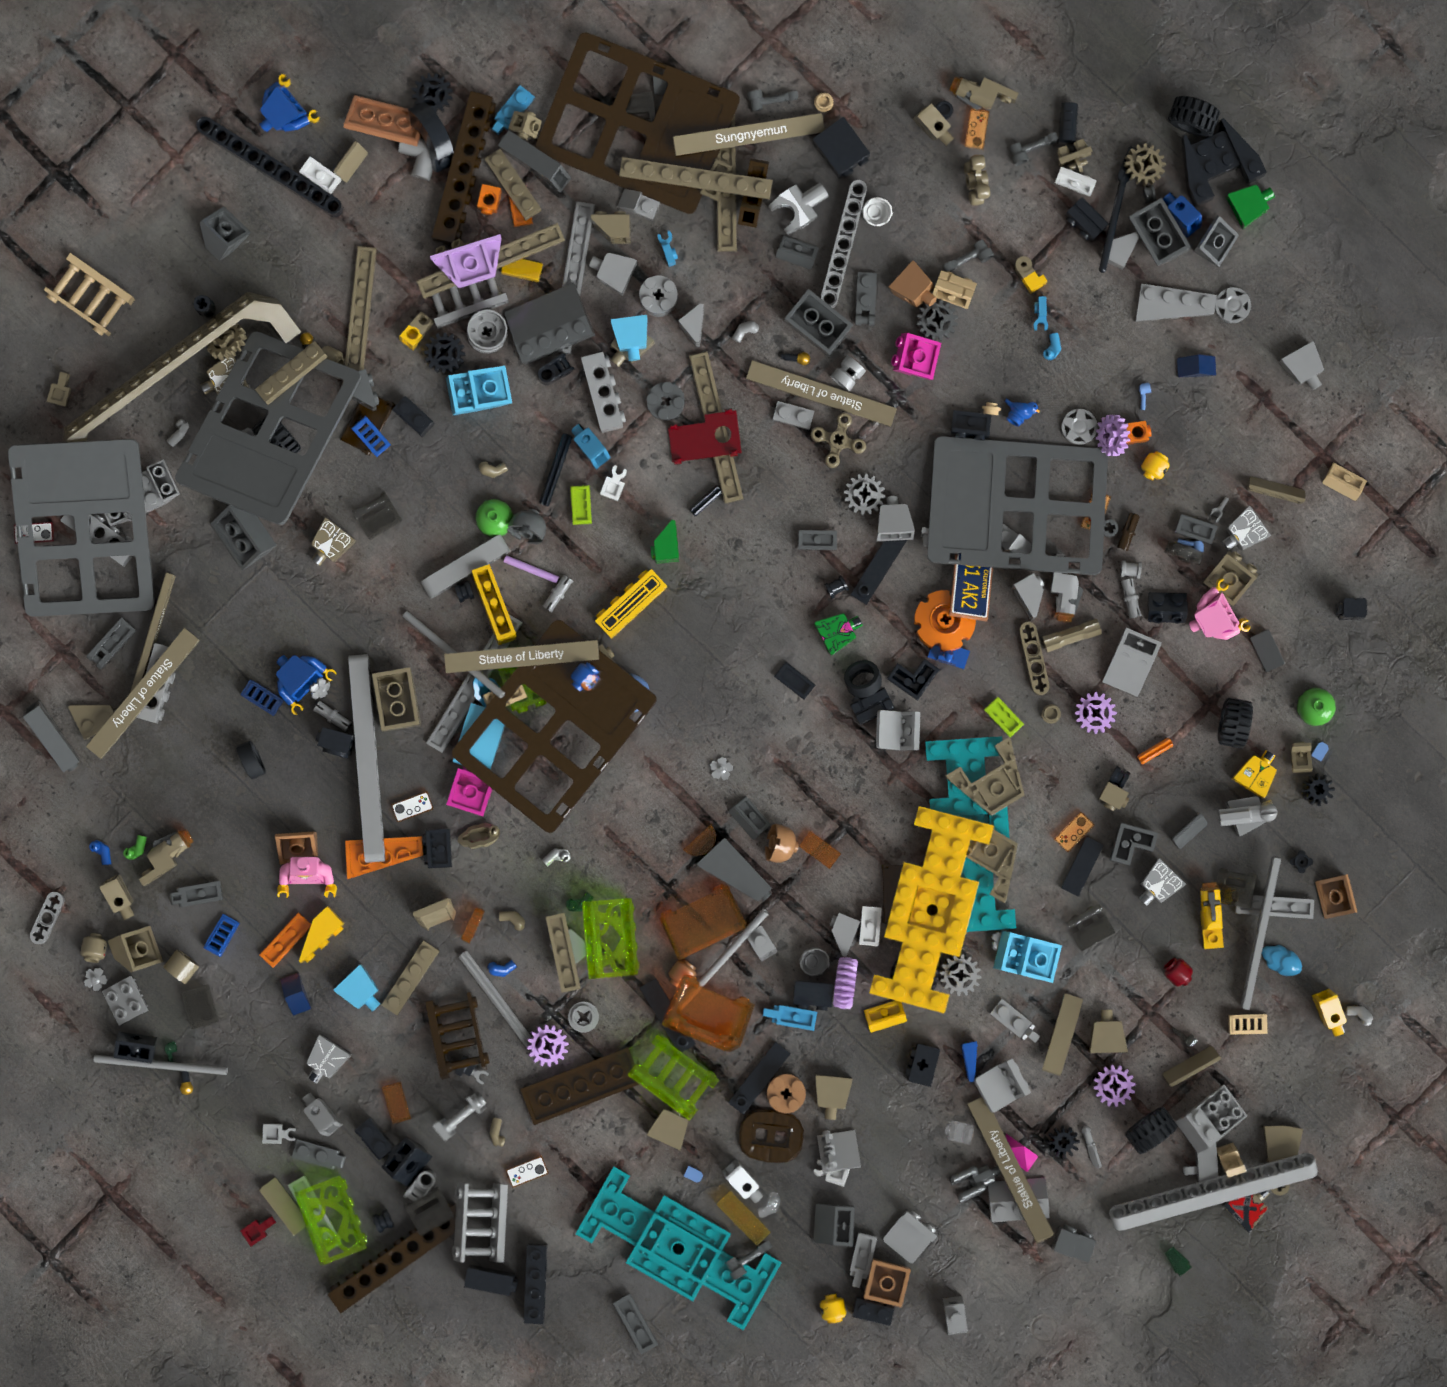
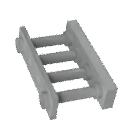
(461, 311)
(446, 1128)
(498, 1222)

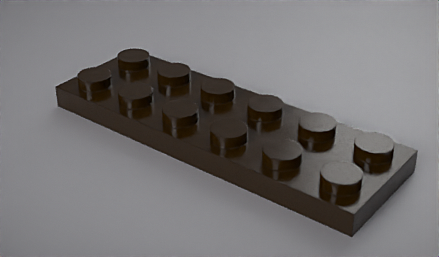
(579, 1086)

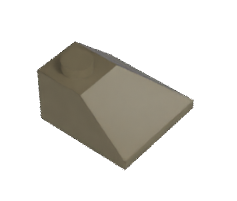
(136, 949)

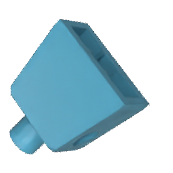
(631, 334)
(359, 989)

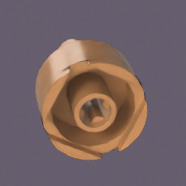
(777, 1099)

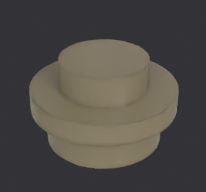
(1051, 714)

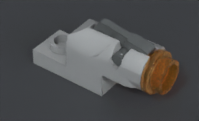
(1068, 595)

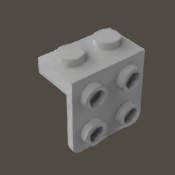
(898, 730)
(1002, 1085)
(910, 1236)

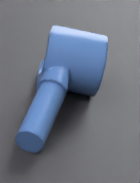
(1144, 389)
(1198, 545)

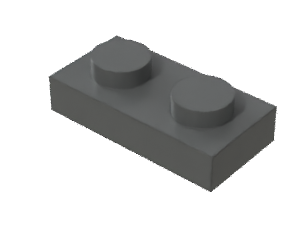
(1196, 529)
(817, 540)

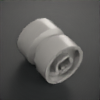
(845, 380)

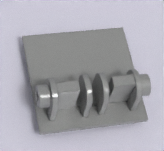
(125, 1000)
(838, 1151)

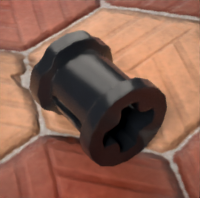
(836, 586)

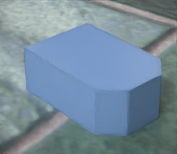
(1320, 751)
(693, 1174)

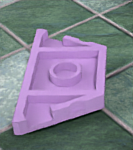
(470, 262)

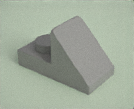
(638, 204)
(1013, 542)

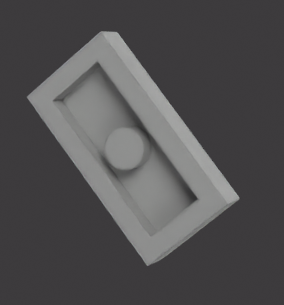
(793, 415)

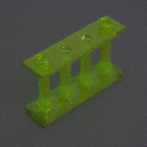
(669, 1095)

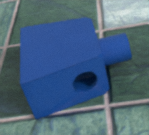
(1184, 213)

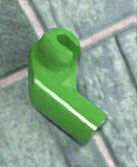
(136, 850)

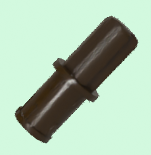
(1128, 531)

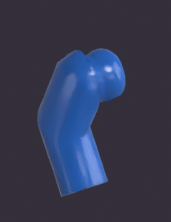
(101, 849)
(499, 970)

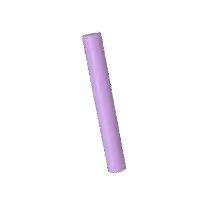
(531, 569)

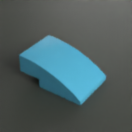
(478, 390)
(487, 745)
(1027, 956)

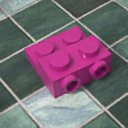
(916, 356)
(469, 793)

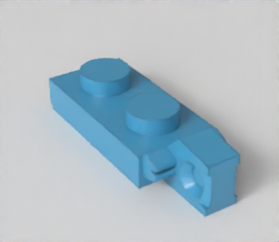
(519, 102)
(792, 1017)

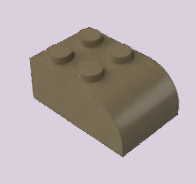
(396, 699)

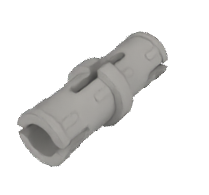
(557, 593)
(1131, 598)
(332, 716)

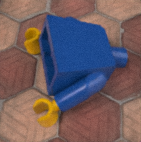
(282, 109)
(297, 676)

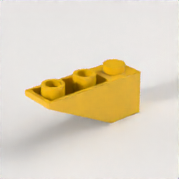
(321, 929)

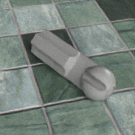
(1248, 814)

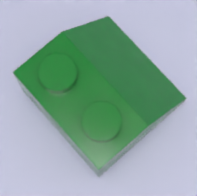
(666, 545)

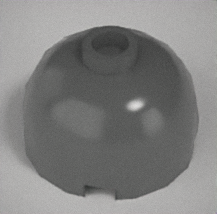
(528, 525)

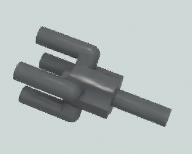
(977, 1179)

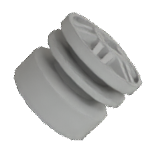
(491, 321)

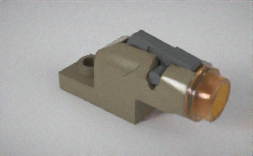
(983, 95)
(163, 854)

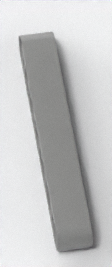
(844, 235)

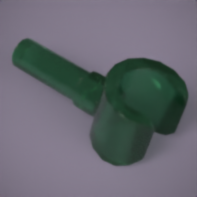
(169, 1049)

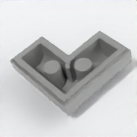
(423, 166)

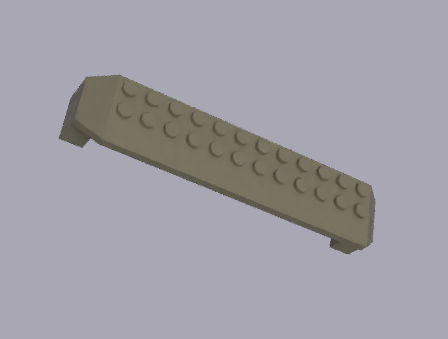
(248, 306)

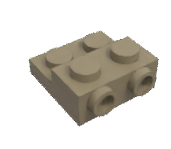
(1235, 574)

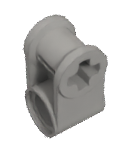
(419, 1188)

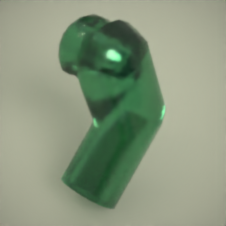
(576, 905)

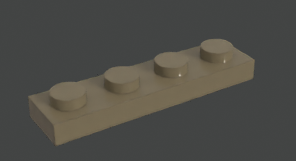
(513, 184)
(291, 373)
(563, 952)
(410, 978)

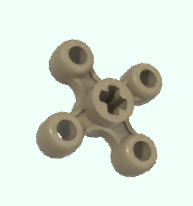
(977, 180)
(840, 432)

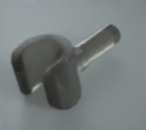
(1189, 1041)

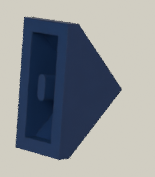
(1196, 366)
(295, 994)

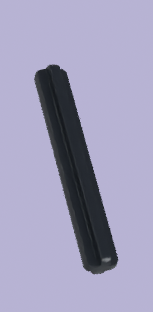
(555, 469)

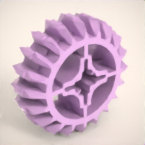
(845, 983)

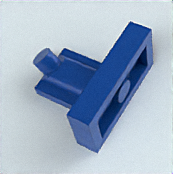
(954, 658)

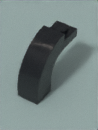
(434, 133)

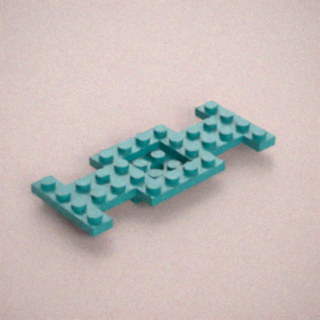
(970, 756)
(654, 1241)

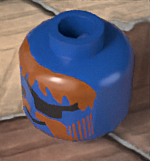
(585, 676)

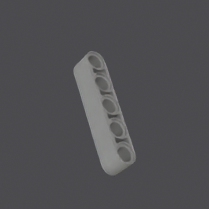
(461, 568)

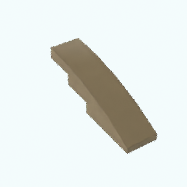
(1062, 1034)

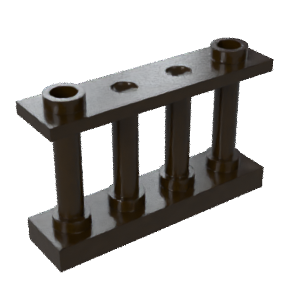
(442, 1048)

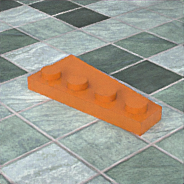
(396, 851)

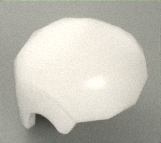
(877, 211)

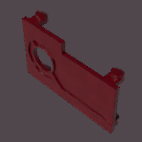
(699, 439)

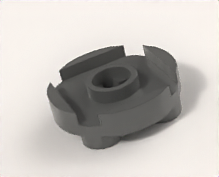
(665, 390)

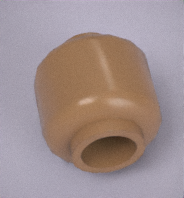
(681, 969)

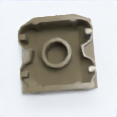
(435, 914)

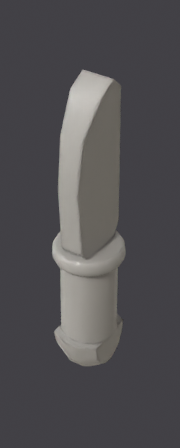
(1091, 1147)

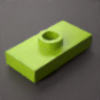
(581, 505)
(1003, 717)

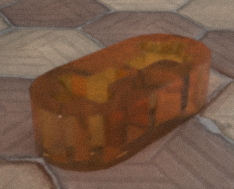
(473, 925)

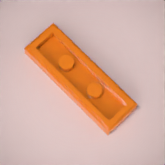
(285, 940)

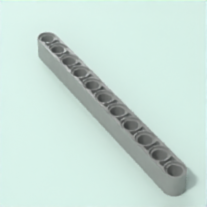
(366, 758)
(1213, 1191)

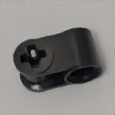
(556, 369)

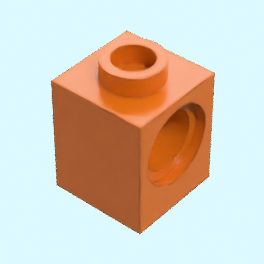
(487, 191)
(1146, 432)

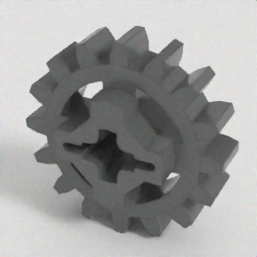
(928, 322)

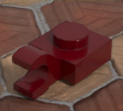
(255, 1231)

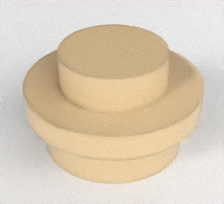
(823, 102)
(991, 408)

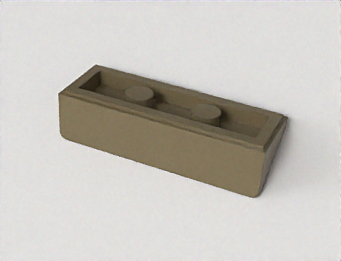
(1276, 490)
(1191, 1066)
(283, 1206)

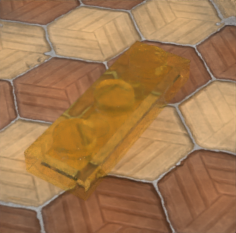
(743, 1218)

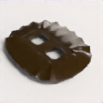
(772, 1122)

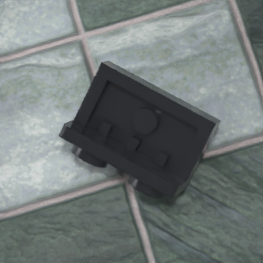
(971, 424)
(1167, 607)
(438, 848)

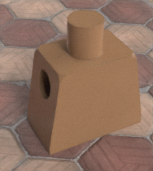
(913, 286)

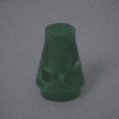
(1178, 1261)

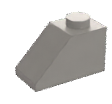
(1122, 249)
(844, 931)

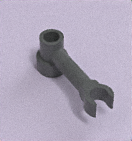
(757, 100)
(1020, 152)
(980, 251)
(736, 1266)

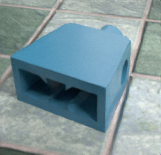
(594, 449)

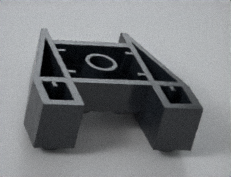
(1216, 157)

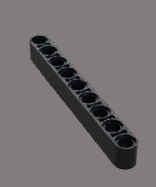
(263, 160)

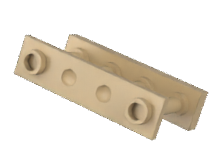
(105, 288)

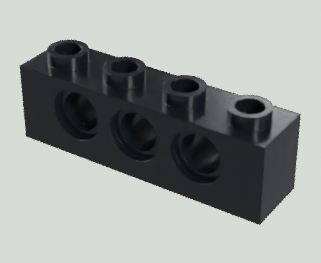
(535, 1284)

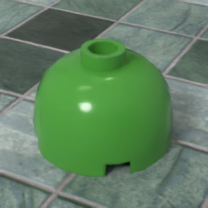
(493, 517)
(1316, 706)

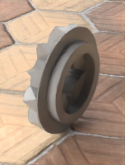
(574, 1016)

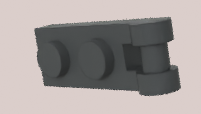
(866, 298)
(111, 643)

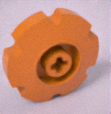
(936, 633)

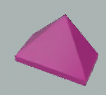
(1023, 1155)

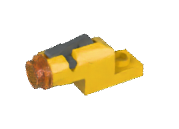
(1211, 916)

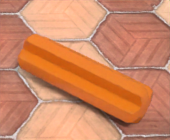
(1155, 751)

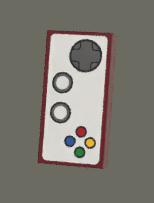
(41, 532)

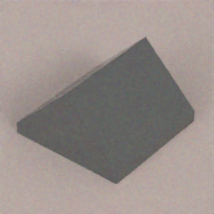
(1217, 241)

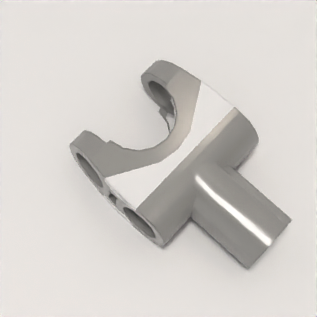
(800, 204)

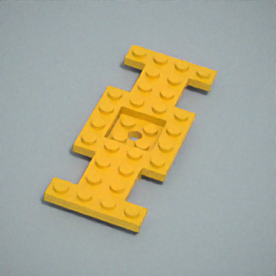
(940, 885)

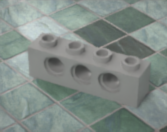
(591, 364)
(111, 533)
(156, 713)

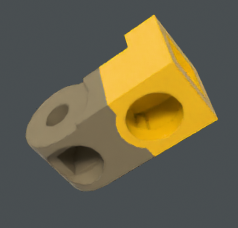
(1027, 274)
(416, 330)

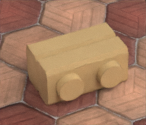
(954, 289)

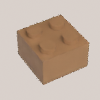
(887, 1282)

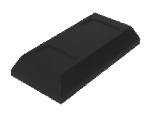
(794, 680)

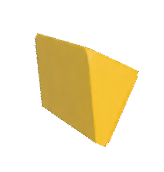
(523, 269)
(885, 1016)

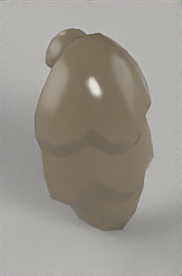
(479, 836)

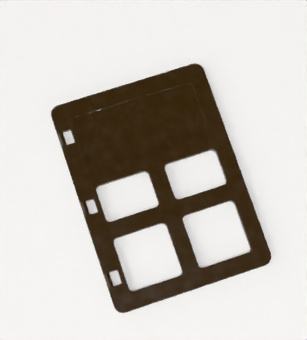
(683, 111)
(599, 713)

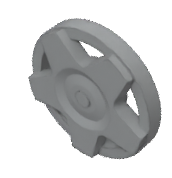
(1233, 305)
(1079, 426)

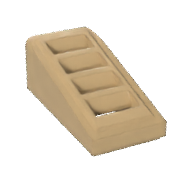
(1232, 1029)

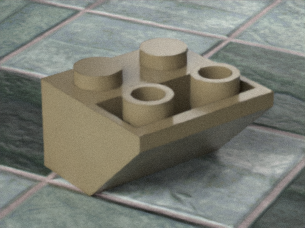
(614, 227)

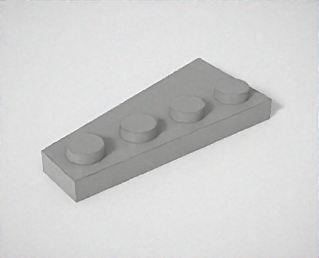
(1172, 303)

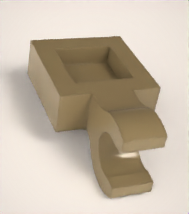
(59, 392)

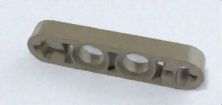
(1036, 658)

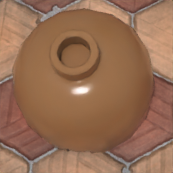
(781, 844)

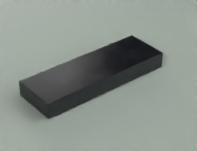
(1082, 866)

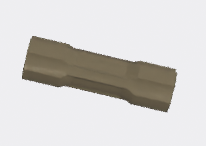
(1071, 635)

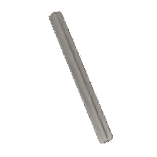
(495, 997)

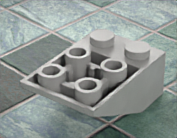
(1131, 662)
(1211, 1119)

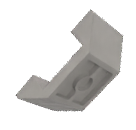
(158, 490)

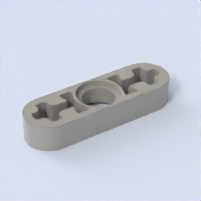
(46, 933)

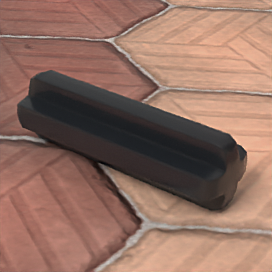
(705, 501)

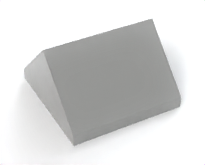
(692, 324)

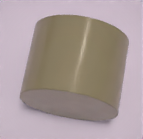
(181, 966)

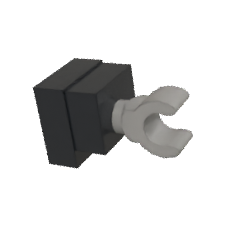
(470, 1070)

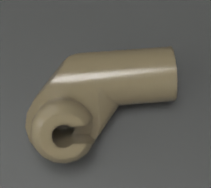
(491, 471)
(514, 917)
(494, 1133)

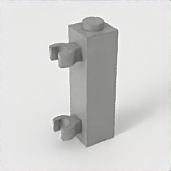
(1206, 1165)

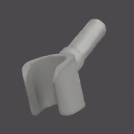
(1218, 511)

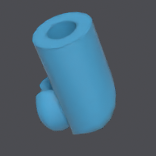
(1055, 347)

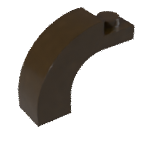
(751, 206)

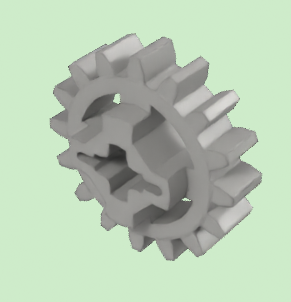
(855, 494)
(961, 966)

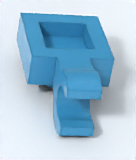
(670, 253)
(1041, 308)

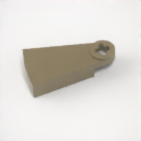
(1280, 1144)

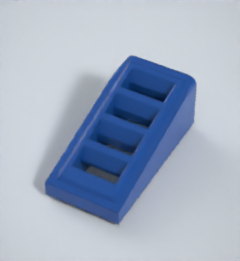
(363, 421)
(219, 952)
(969, 1053)

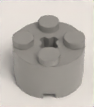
(653, 286)

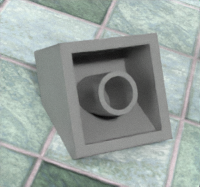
(1029, 594)

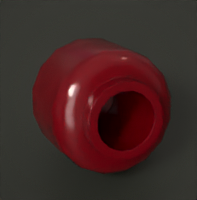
(1178, 972)

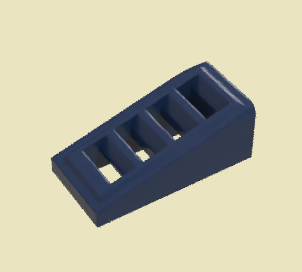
(248, 688)

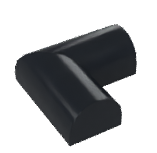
(915, 683)

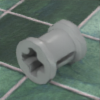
(1131, 569)

